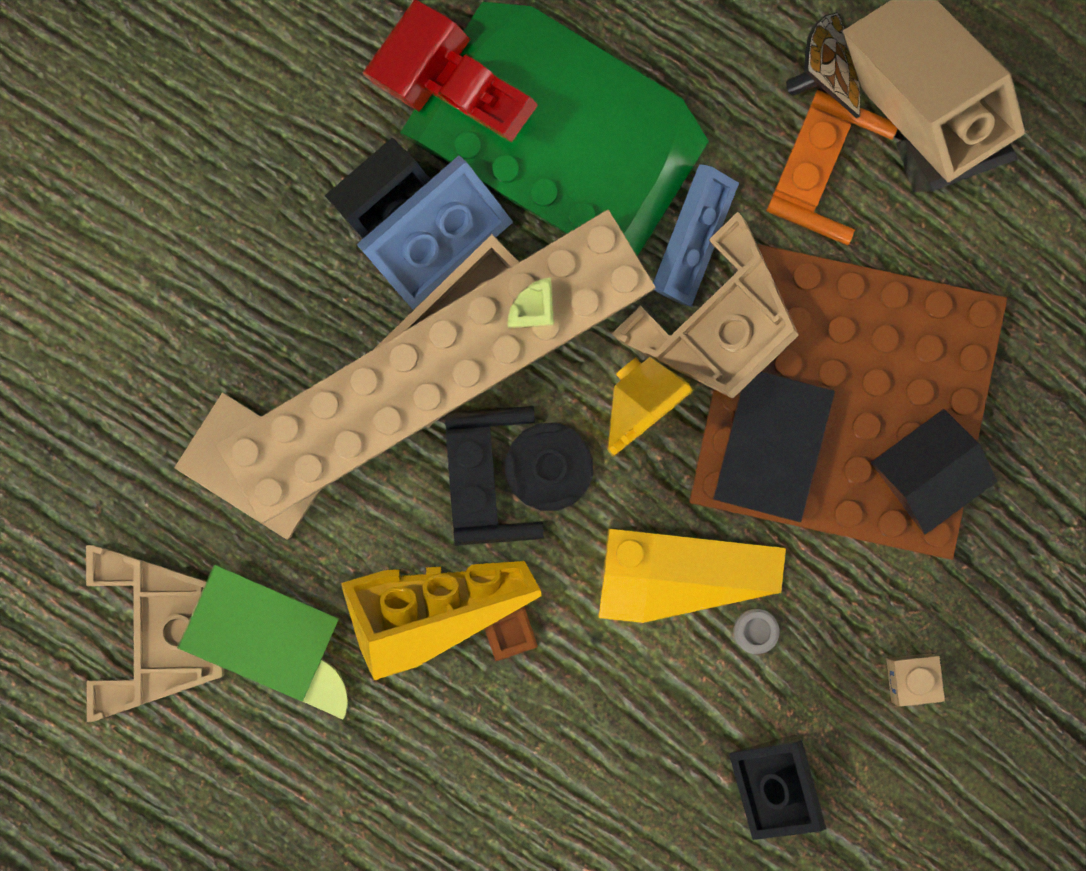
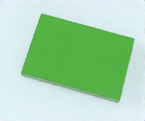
(257, 633)

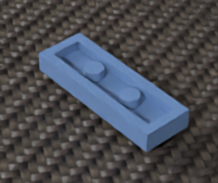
(690, 244)

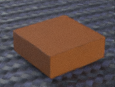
(511, 635)

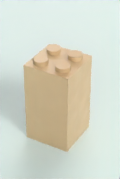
(935, 83)

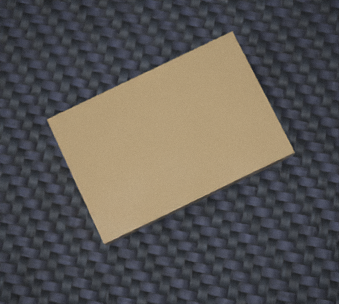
(206, 467)

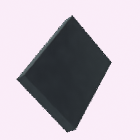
(774, 446)

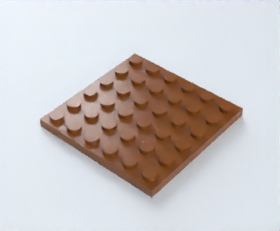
(895, 359)

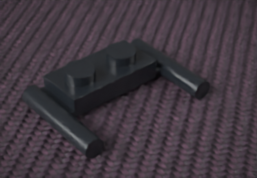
(474, 480)

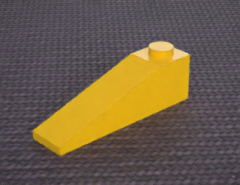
(641, 399)
(676, 575)
(422, 615)

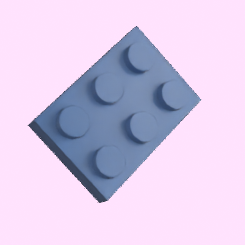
(434, 232)

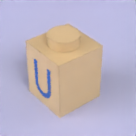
(915, 679)

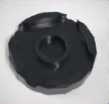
(549, 466)

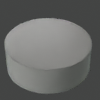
(756, 631)

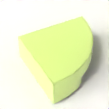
(533, 306)
(328, 691)

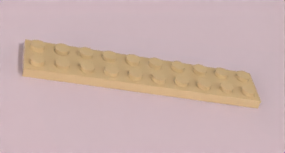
(431, 369)

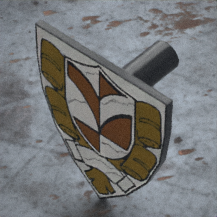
(829, 65)

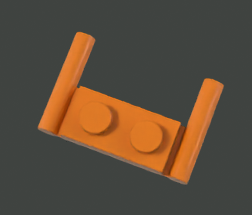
(814, 160)

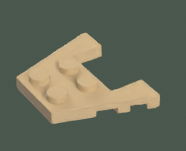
(732, 331)
(161, 613)

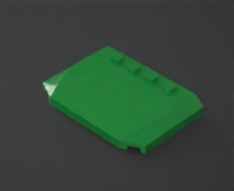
(590, 144)

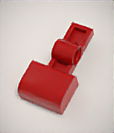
(425, 60)

